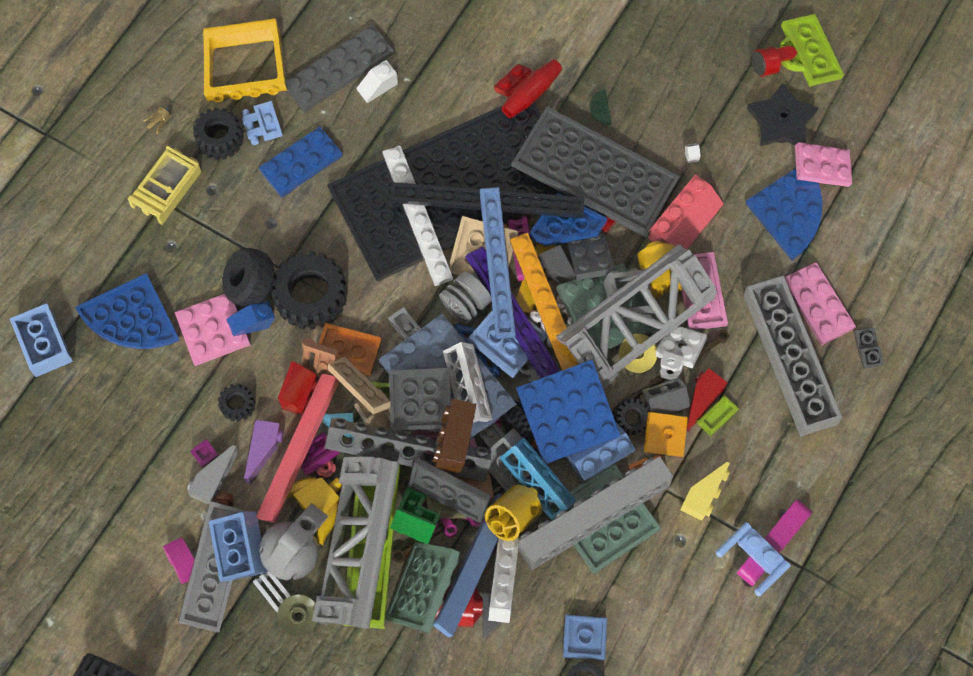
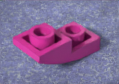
(180, 558)

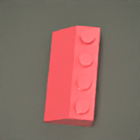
(687, 214)

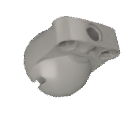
(291, 546)

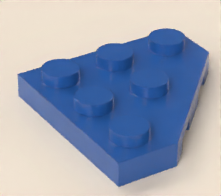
(557, 229)

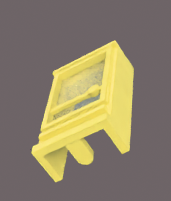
(165, 184)

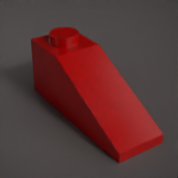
(705, 392)

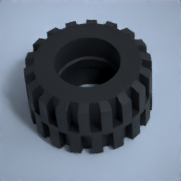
(218, 120)

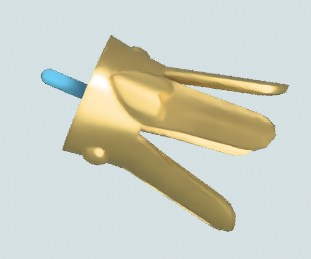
(160, 114)

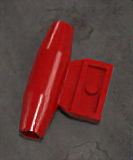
(525, 86)

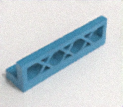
(540, 476)

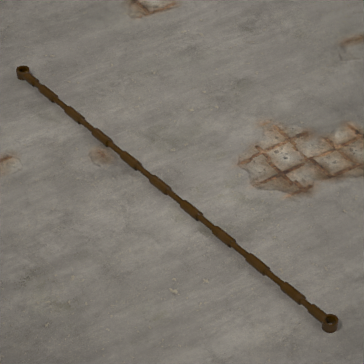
(635, 395)

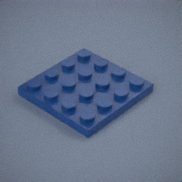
(568, 412)

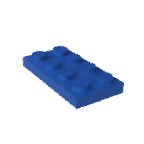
(300, 161)

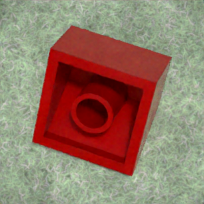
(297, 389)

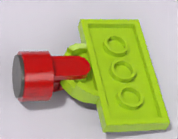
(802, 50)

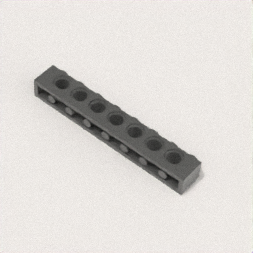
(377, 448)

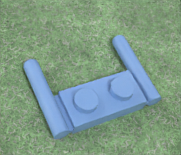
(760, 551)

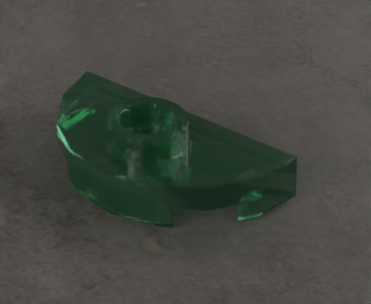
(599, 108)

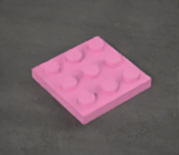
(207, 329)

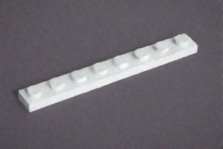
(419, 220)

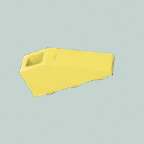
(701, 494)

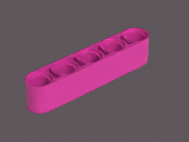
(777, 538)

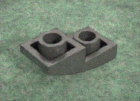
(867, 347)

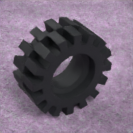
(245, 410)
(620, 413)
(517, 420)

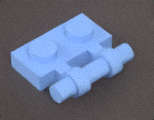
(267, 120)

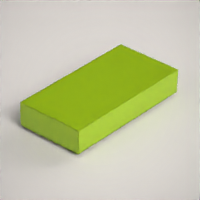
(717, 415)

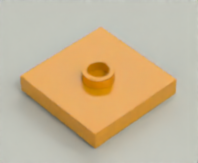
(665, 434)

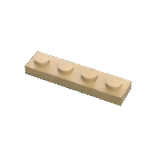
(359, 385)

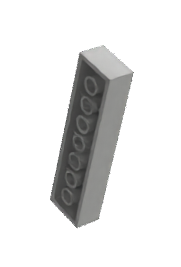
(792, 356)
(594, 513)

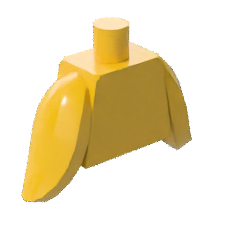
(323, 496)

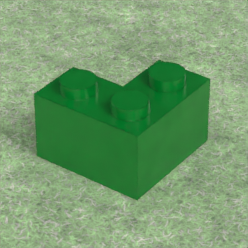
(414, 519)

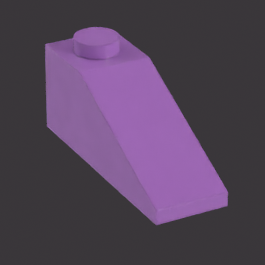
(263, 445)

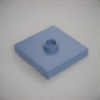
(585, 637)

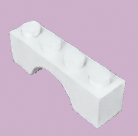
(503, 580)

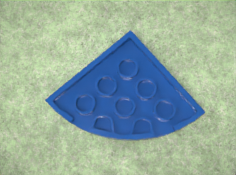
(789, 212)
(130, 316)

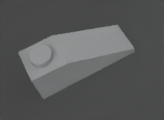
(212, 477)

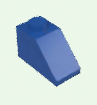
(251, 319)

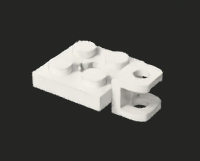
(674, 357)

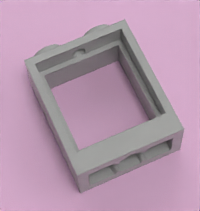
(619, 277)

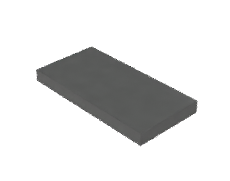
(449, 490)

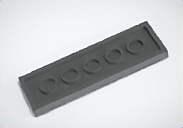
(338, 68)

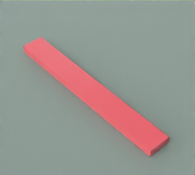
(298, 448)

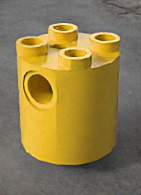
(647, 257)
(513, 512)

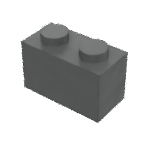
(667, 397)

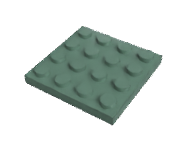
(585, 294)
(616, 537)
(422, 586)

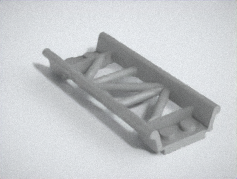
(684, 269)
(354, 474)

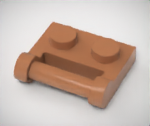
(322, 357)

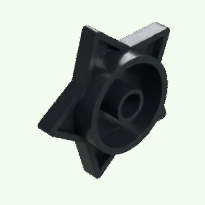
(782, 118)

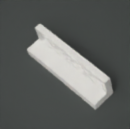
(470, 380)

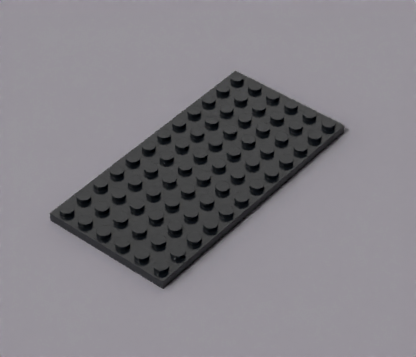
(465, 156)

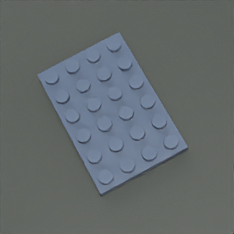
(426, 350)

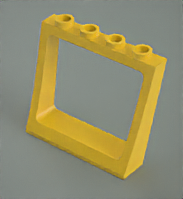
(238, 35)

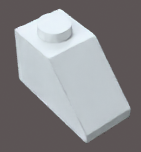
(377, 81)

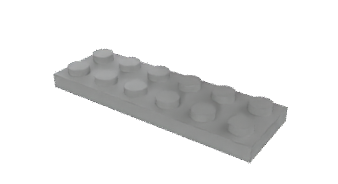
(205, 594)

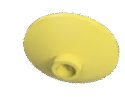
(644, 361)

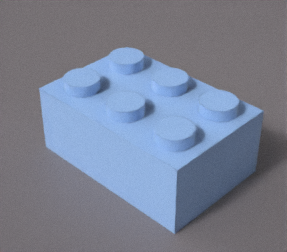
(41, 340)

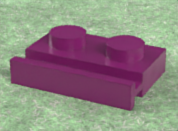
(317, 455)

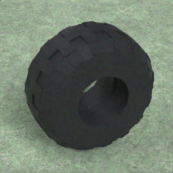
(248, 277)

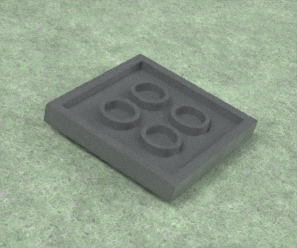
(418, 398)

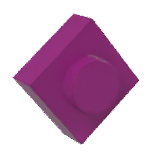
(204, 453)

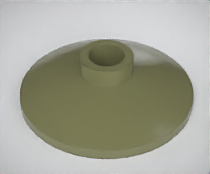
(292, 606)

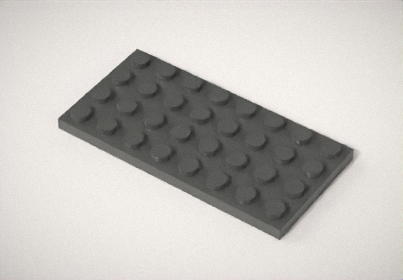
(595, 168)

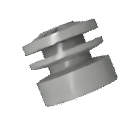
(465, 297)

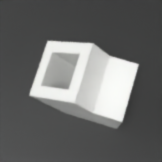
(692, 153)

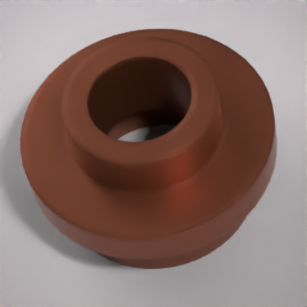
(224, 498)

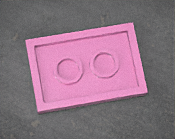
(823, 164)

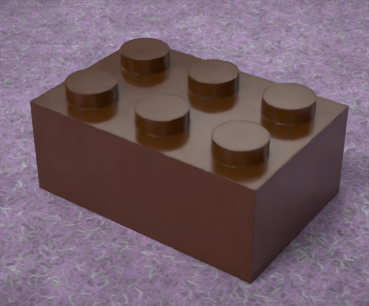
(454, 436)

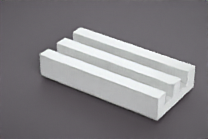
(263, 578)

